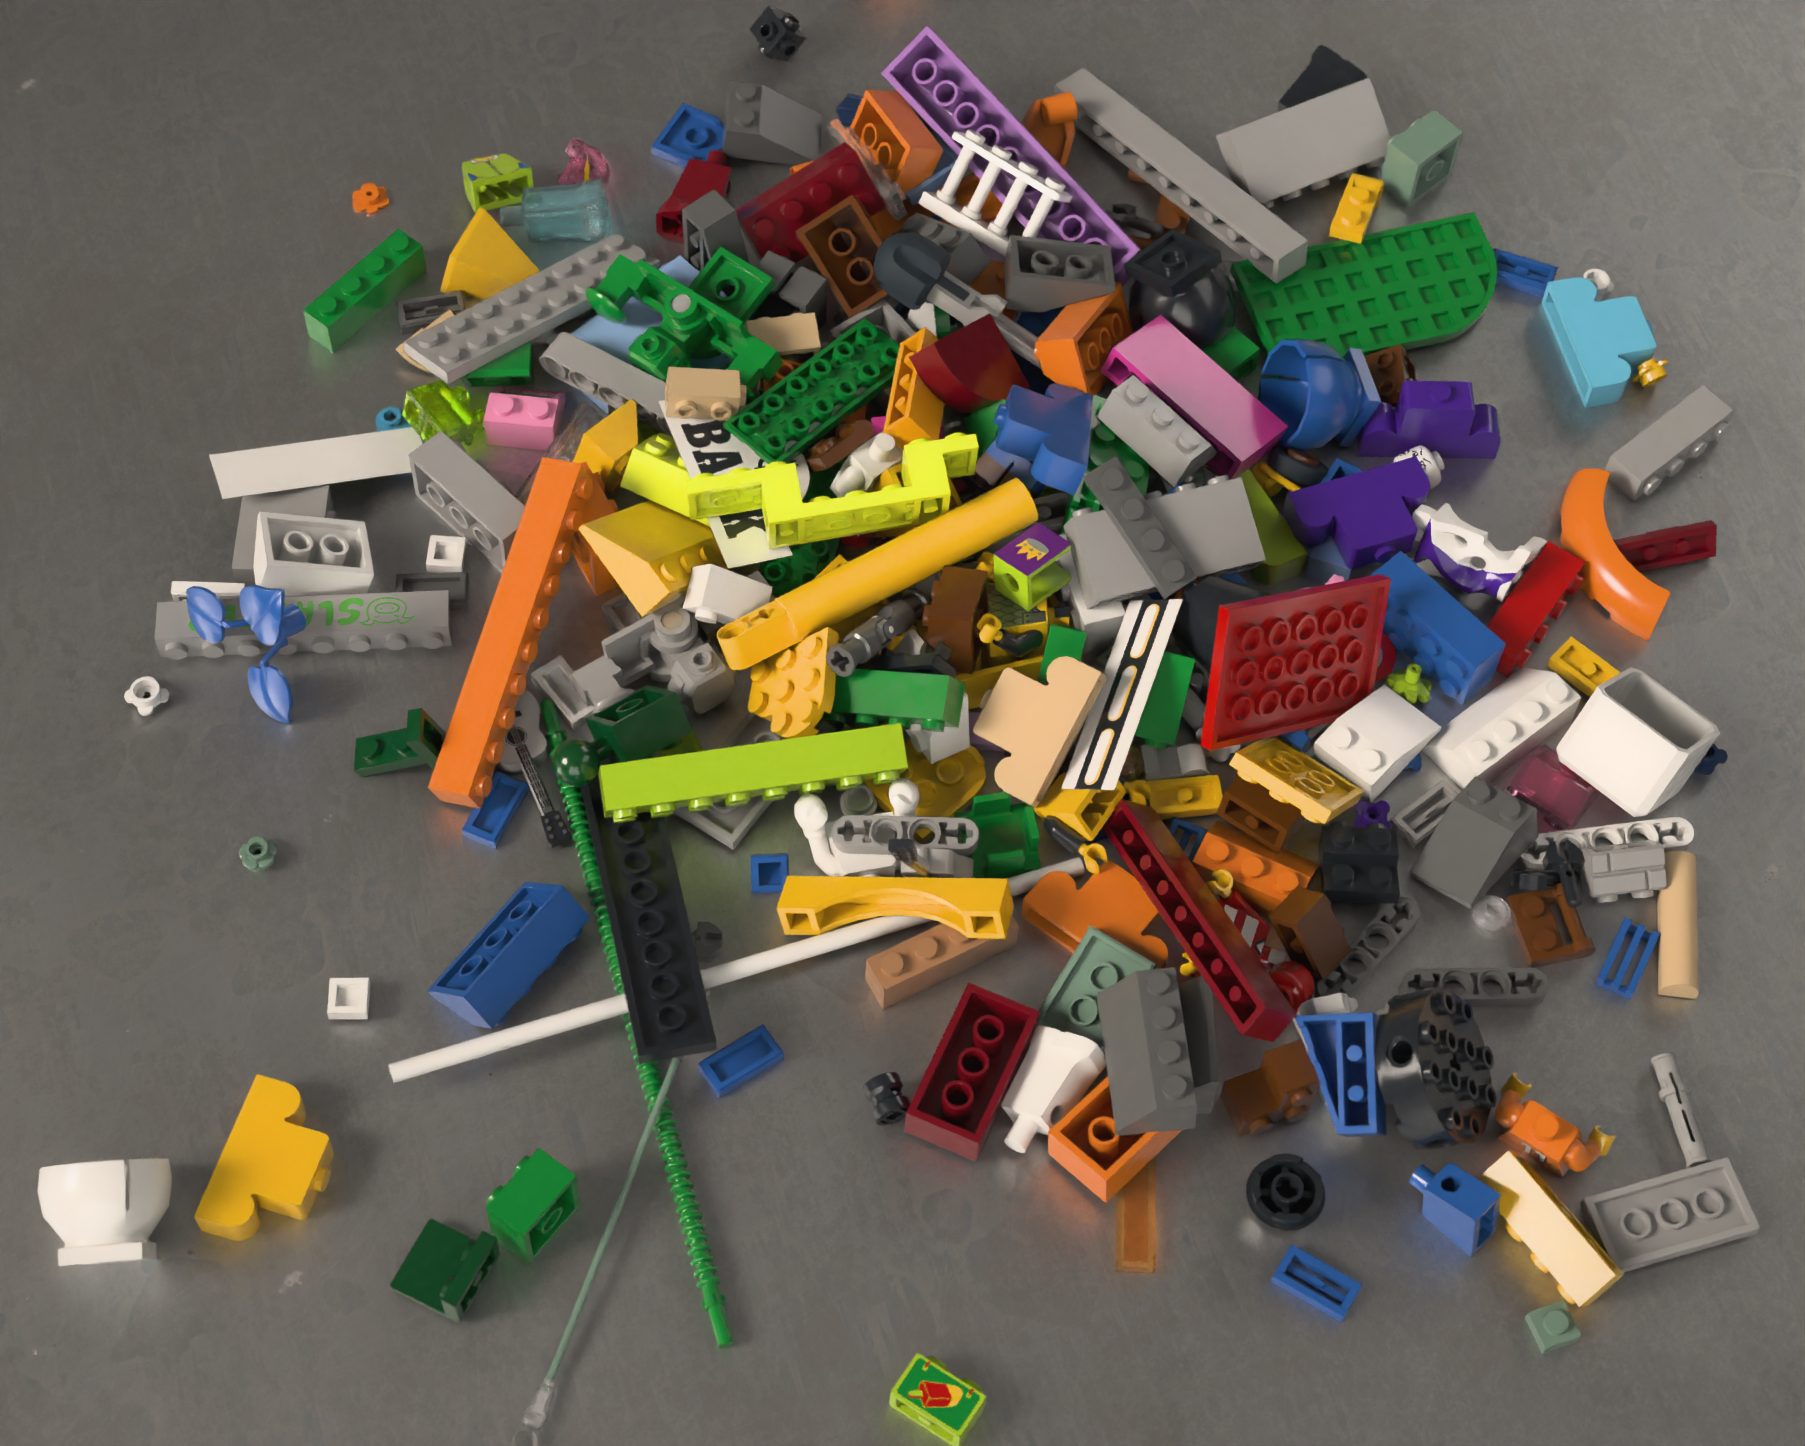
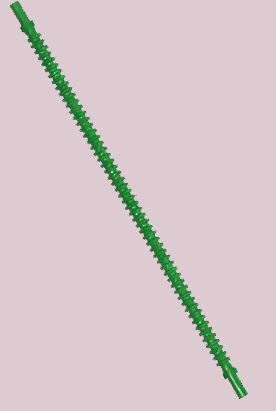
(713, 1299)

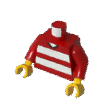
(1246, 921)

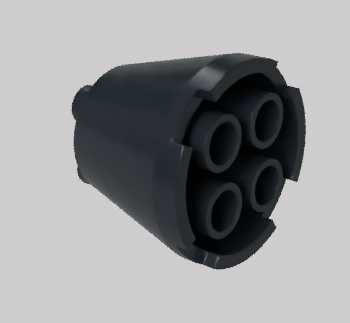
(1199, 613)

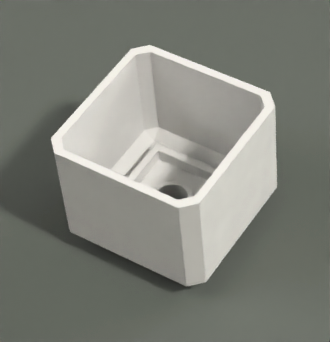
(1636, 742)

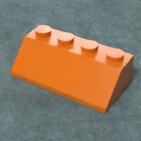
(1082, 339)

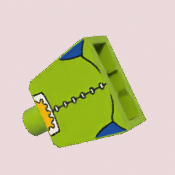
(491, 181)

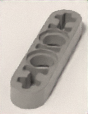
(905, 828)

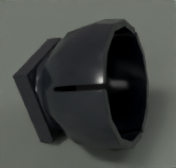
(1183, 285)

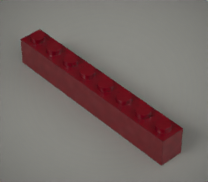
(1199, 922)

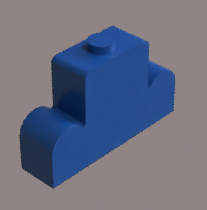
(1049, 432)

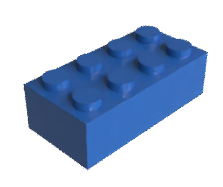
(1438, 631)

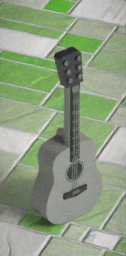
(523, 753)
(929, 862)

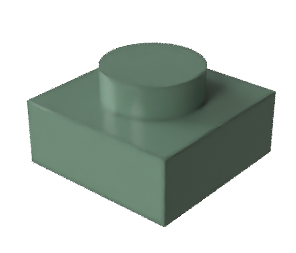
(1553, 1326)

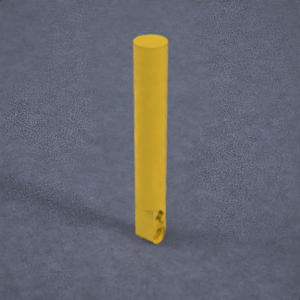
(877, 574)

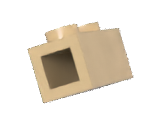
(703, 393)

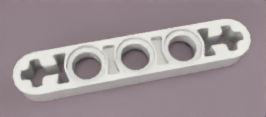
(1616, 833)

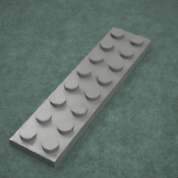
(519, 311)

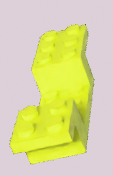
(791, 522)

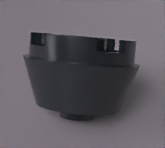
(1285, 1193)

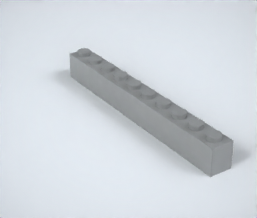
(1185, 178)

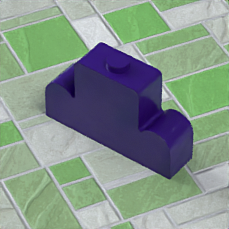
(1434, 416)
(1362, 512)

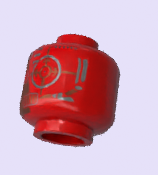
(1294, 982)

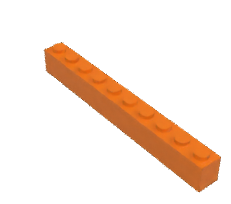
(511, 633)

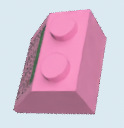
(523, 417)

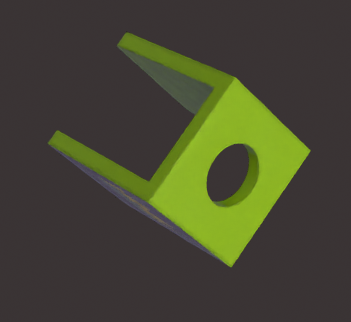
(1031, 566)

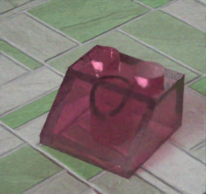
(1552, 788)

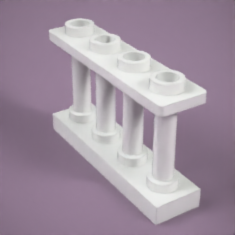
(969, 217)

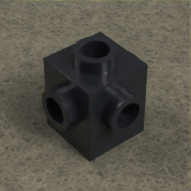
(778, 33)

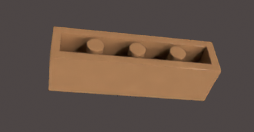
(929, 960)

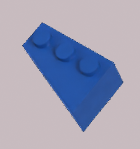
(1346, 1067)

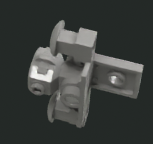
(664, 645)

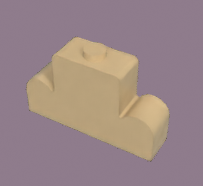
(1037, 723)

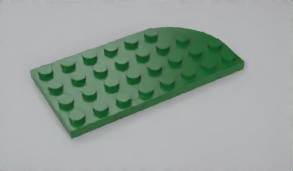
(1390, 290)

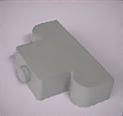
(306, 501)

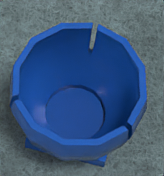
(1326, 400)

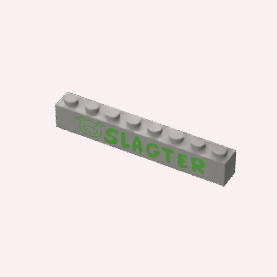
(332, 624)

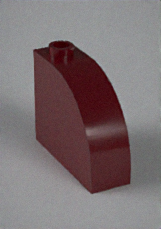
(970, 367)

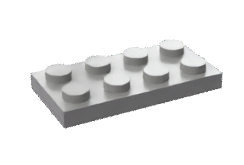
(1671, 1215)

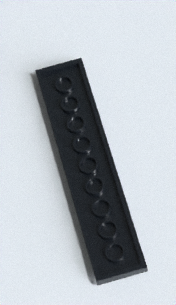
(650, 933)

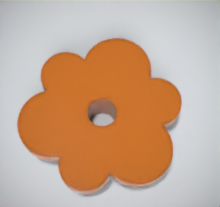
(370, 198)

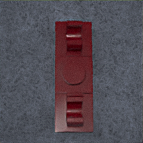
(1669, 546)

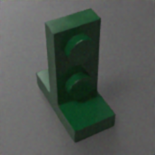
(400, 748)

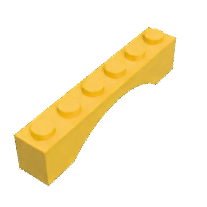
(826, 902)

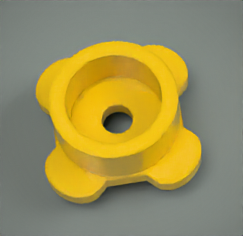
(1651, 372)

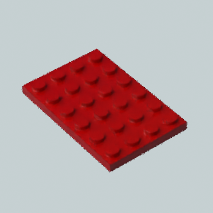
(1293, 660)

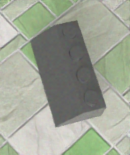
(1147, 1053)

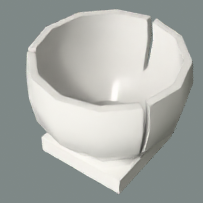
(105, 1208)

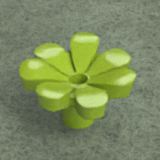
(1410, 684)

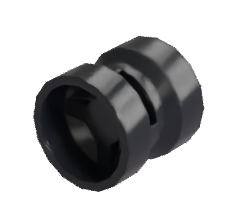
(887, 1098)

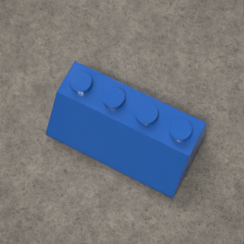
(510, 954)

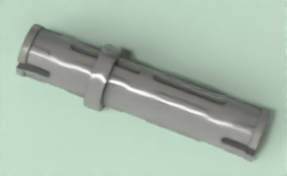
(1676, 1095)

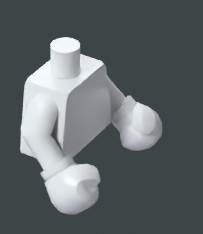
(812, 815)

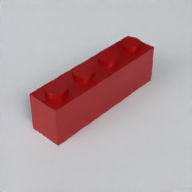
(1533, 604)

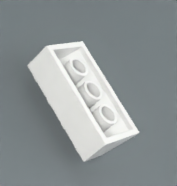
(1503, 726)

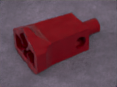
(695, 182)

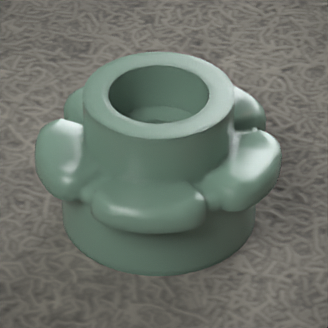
(259, 862)

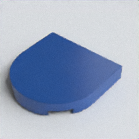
(689, 135)

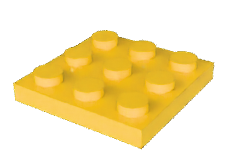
(1296, 779)

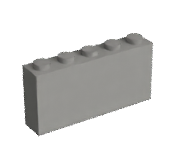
(1307, 144)
(1206, 524)

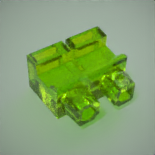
(443, 409)

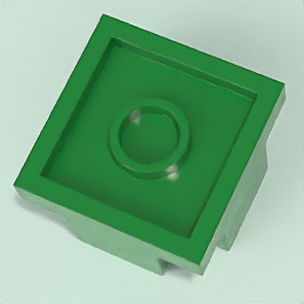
(1006, 837)

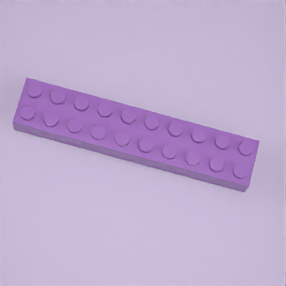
(956, 100)

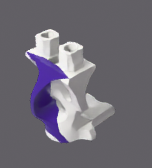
(1445, 556)

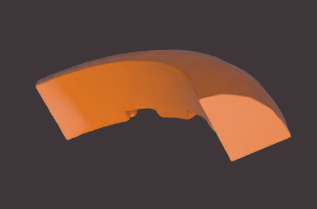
(1608, 576)

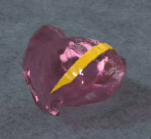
(584, 165)

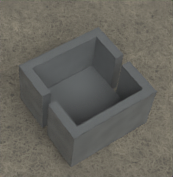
(793, 288)

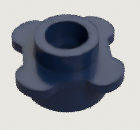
(1708, 764)

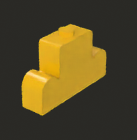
(265, 1164)

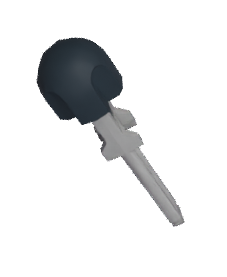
(915, 271)

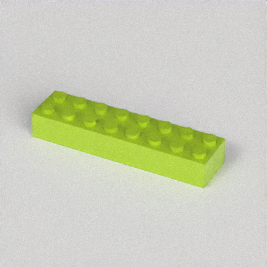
(752, 771)

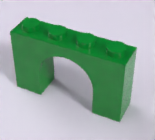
(1167, 695)

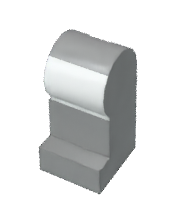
(1174, 762)

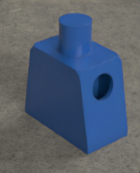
(1458, 1205)

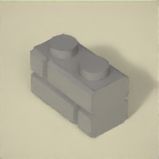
(1623, 869)

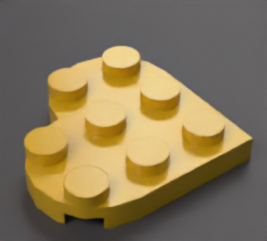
(795, 686)
(943, 786)

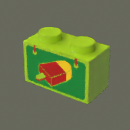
(938, 1399)

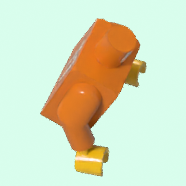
(1544, 1134)

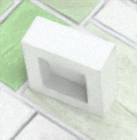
(446, 554)
(348, 998)

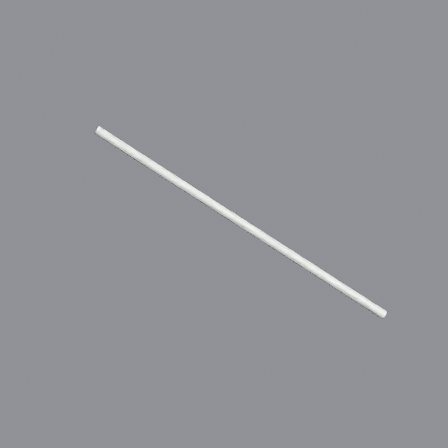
(711, 977)

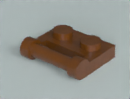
(843, 441)
(1539, 931)

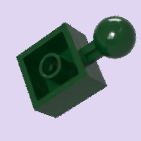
(623, 733)

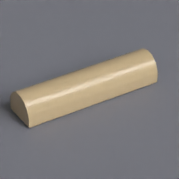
(1678, 927)

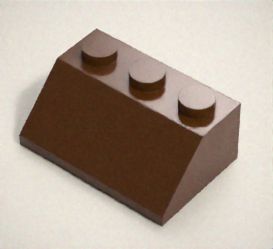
(844, 250)

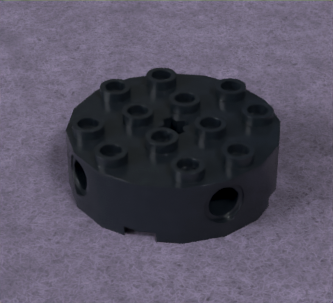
(1434, 1069)

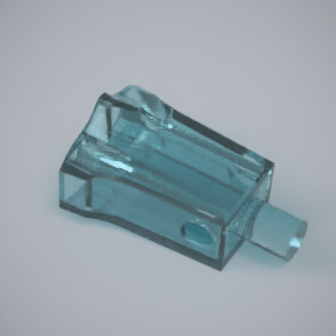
(562, 213)

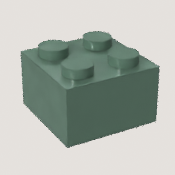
(1420, 158)

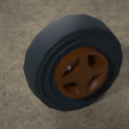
(1297, 465)

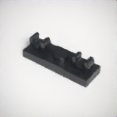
(927, 662)

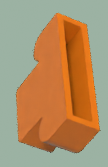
(1107, 901)

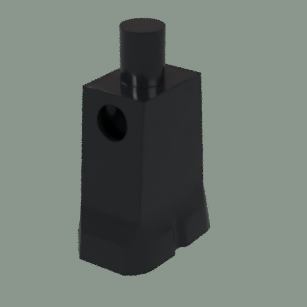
(1323, 75)

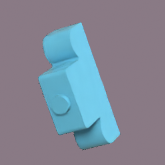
(1598, 338)

